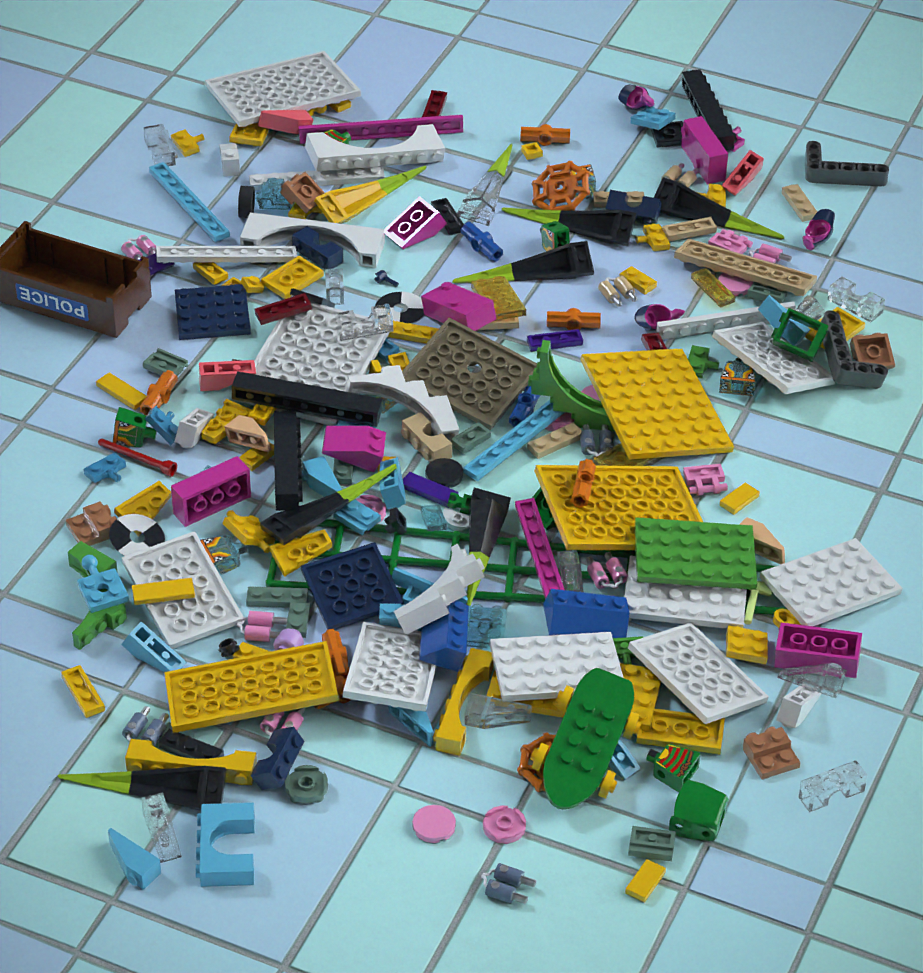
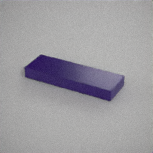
(557, 339)
(427, 489)

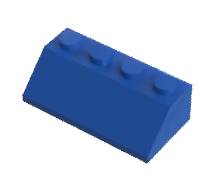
(585, 613)
(445, 639)

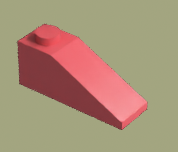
(285, 120)
(743, 173)
(222, 374)

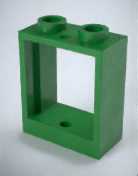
(820, 327)

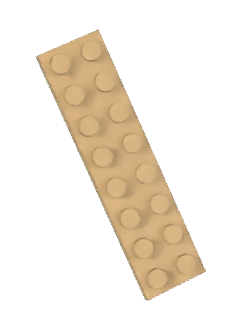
(745, 267)

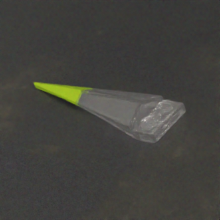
(483, 198)

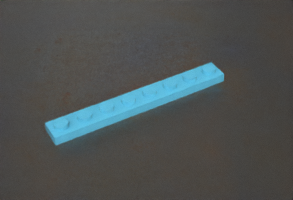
(189, 202)
(511, 441)

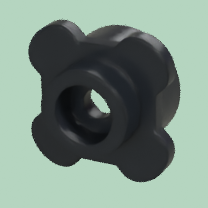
(228, 647)

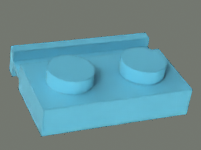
(357, 517)

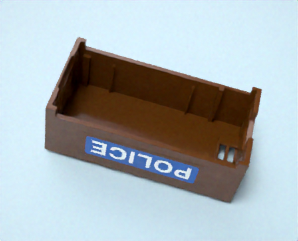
(72, 280)

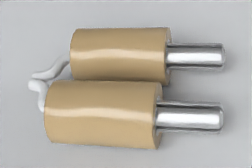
(676, 170)
(622, 285)

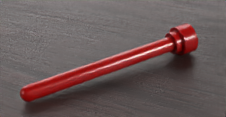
(167, 467)

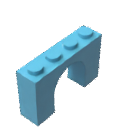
(221, 868)

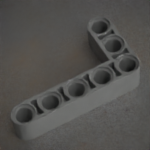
(841, 172)
(842, 368)

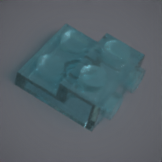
(271, 197)
(485, 625)

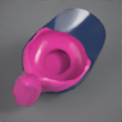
(635, 97)
(819, 228)
(651, 314)

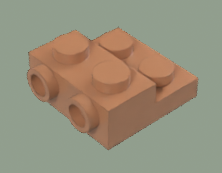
(301, 190)
(873, 349)
(92, 525)
(770, 752)

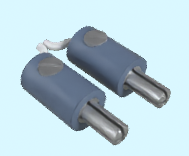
(588, 442)
(139, 721)
(505, 892)

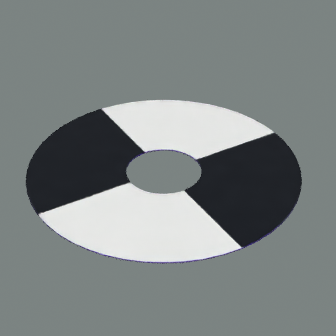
(413, 302)
(124, 525)

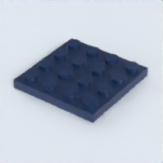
(212, 312)
(351, 585)

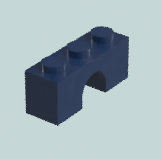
(647, 211)
(307, 243)
(272, 771)

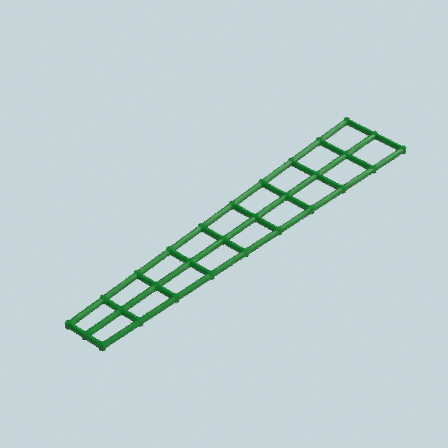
(511, 569)

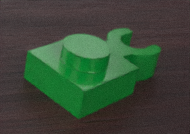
(459, 502)

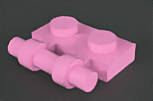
(730, 241)
(704, 475)

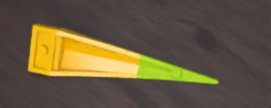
(348, 202)

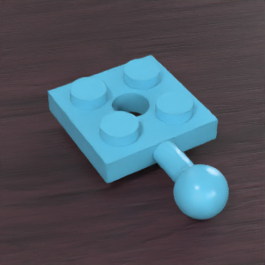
(107, 580)

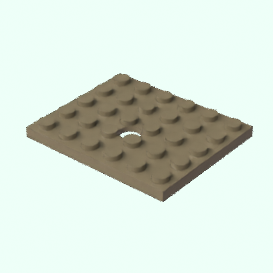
(478, 395)

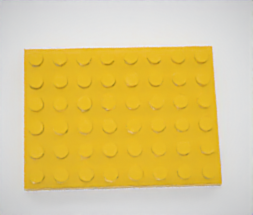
(656, 403)
(614, 502)

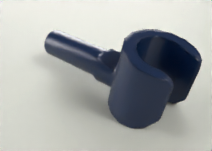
(382, 276)

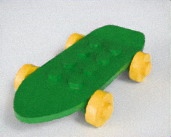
(587, 738)

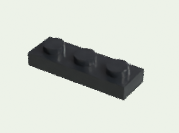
(187, 746)

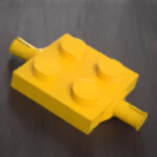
(248, 530)

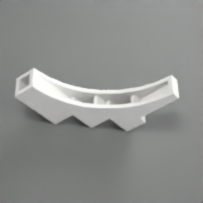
(411, 394)
(432, 603)

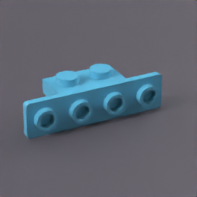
(414, 585)

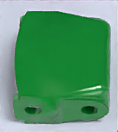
(698, 811)

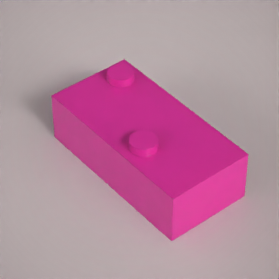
(704, 150)
(458, 304)
(211, 491)
(815, 645)

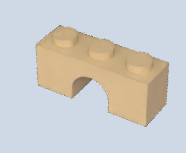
(418, 432)

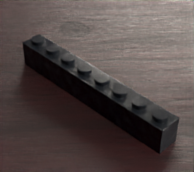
(708, 107)
(307, 399)
(287, 460)

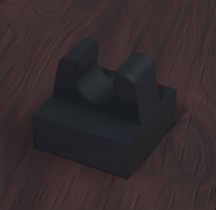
(396, 522)

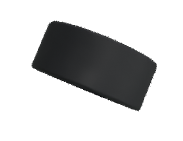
(246, 201)

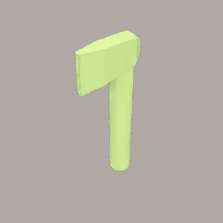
(761, 589)

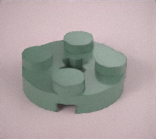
(306, 794)

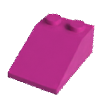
(415, 224)
(355, 445)

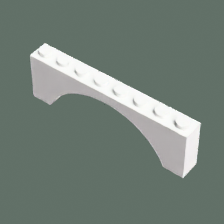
(331, 154)
(361, 242)

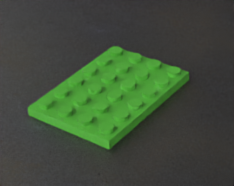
(695, 553)

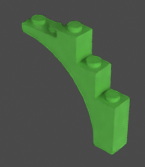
(565, 397)
(97, 621)

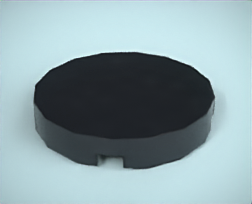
(444, 472)

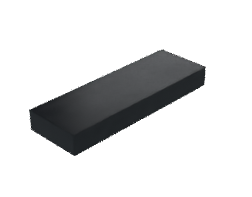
(448, 213)

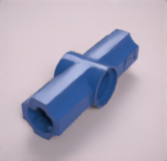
(482, 241)
(524, 407)

